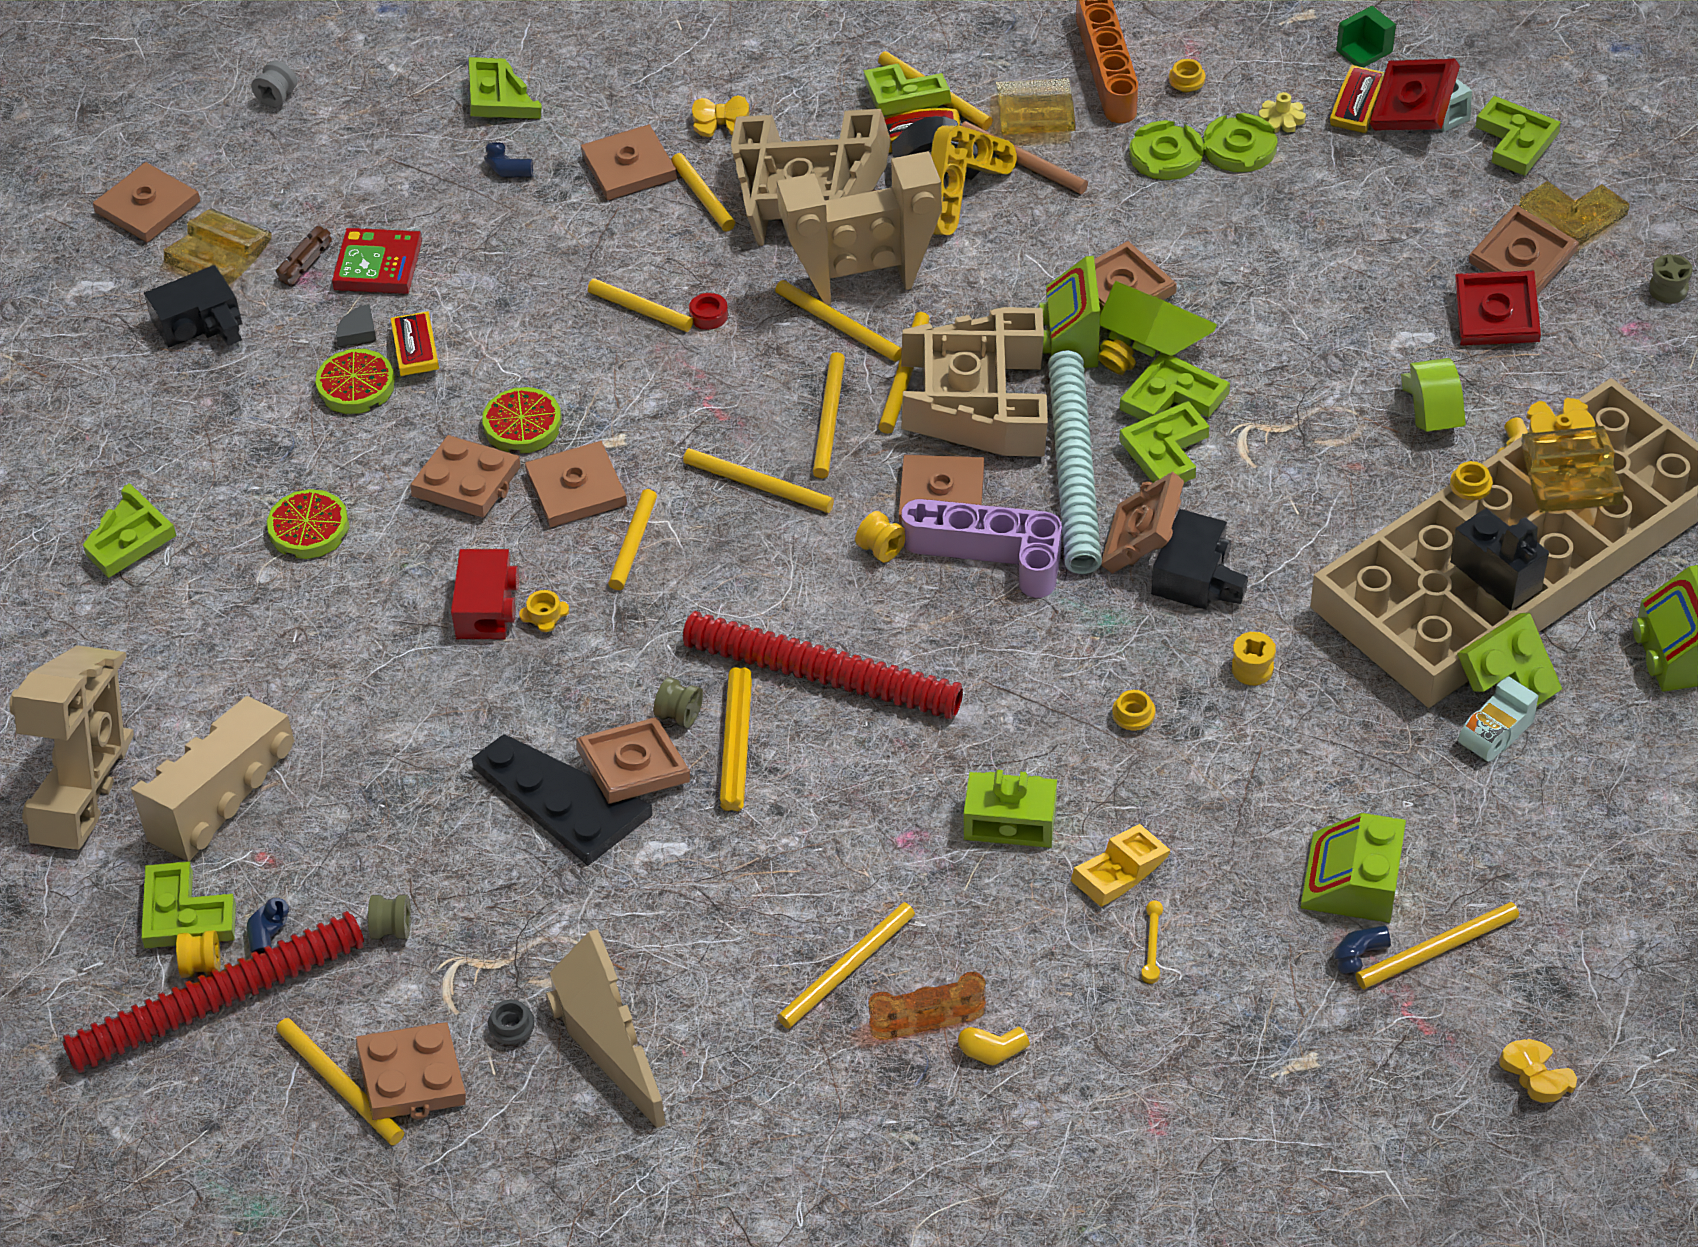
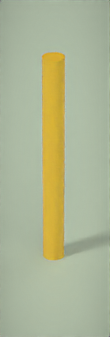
(964, 108)
(839, 320)
(900, 384)
(828, 415)
(758, 480)
(1437, 945)
(845, 965)
(337, 1079)

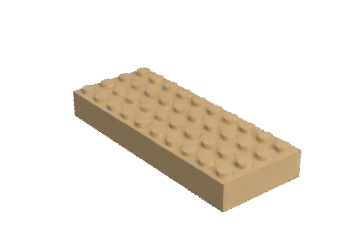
(1417, 610)

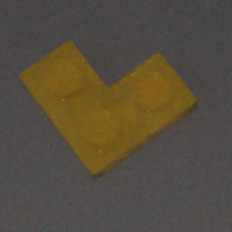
(1576, 218)

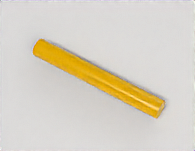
(703, 192)
(640, 305)
(632, 539)

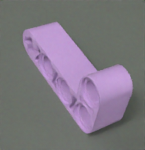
(988, 535)

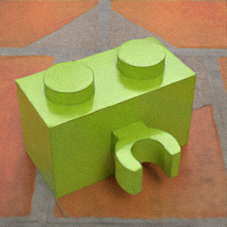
(1010, 809)

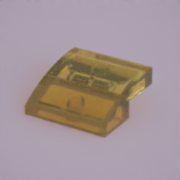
(1035, 106)
(218, 241)
(1572, 469)

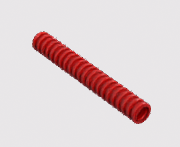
(822, 664)
(213, 992)

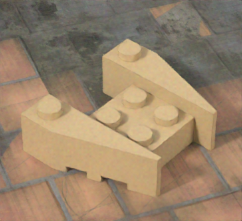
(841, 165)
(864, 228)
(967, 382)
(80, 708)

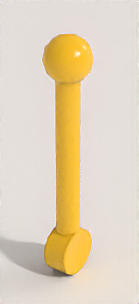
(1151, 972)

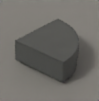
(356, 327)

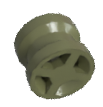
(1670, 278)
(678, 702)
(389, 917)

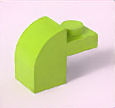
(1435, 394)

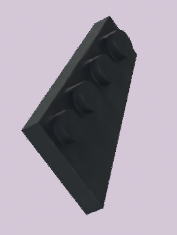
(559, 797)

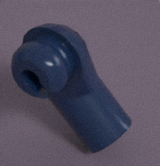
(504, 165)
(266, 924)
(1357, 943)

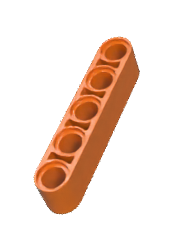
(1108, 59)

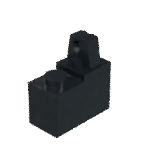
(195, 307)
(1501, 557)
(1192, 561)

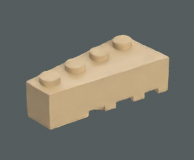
(212, 777)

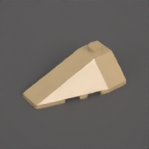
(594, 1017)

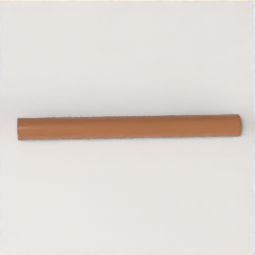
(1043, 167)

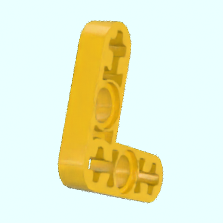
(956, 160)

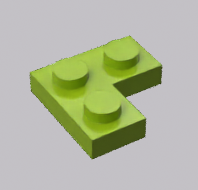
(896, 94)
(1522, 131)
(1173, 381)
(1159, 441)
(1511, 651)
(173, 910)

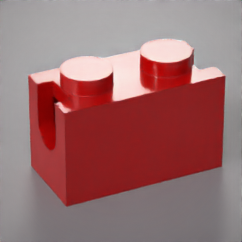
(483, 594)

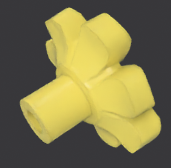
(1283, 113)

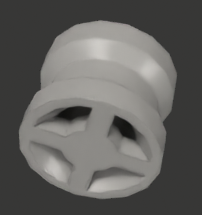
(274, 83)

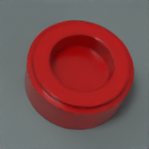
(708, 311)

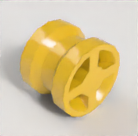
(880, 536)
(1253, 658)
(198, 953)

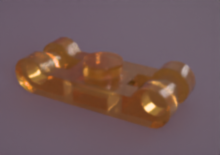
(927, 1007)

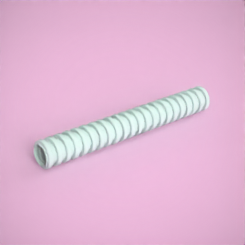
(1074, 463)

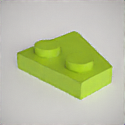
(498, 91)
(127, 533)

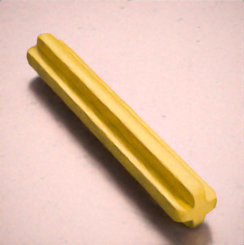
(735, 739)

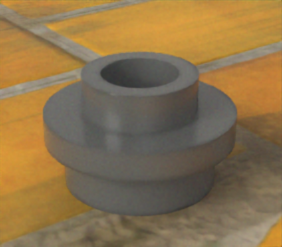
(508, 1012)

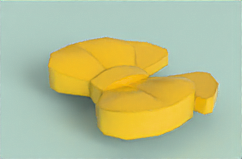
(707, 114)
(1574, 416)
(1528, 1061)

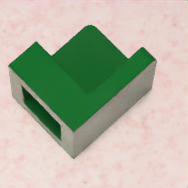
(1366, 37)

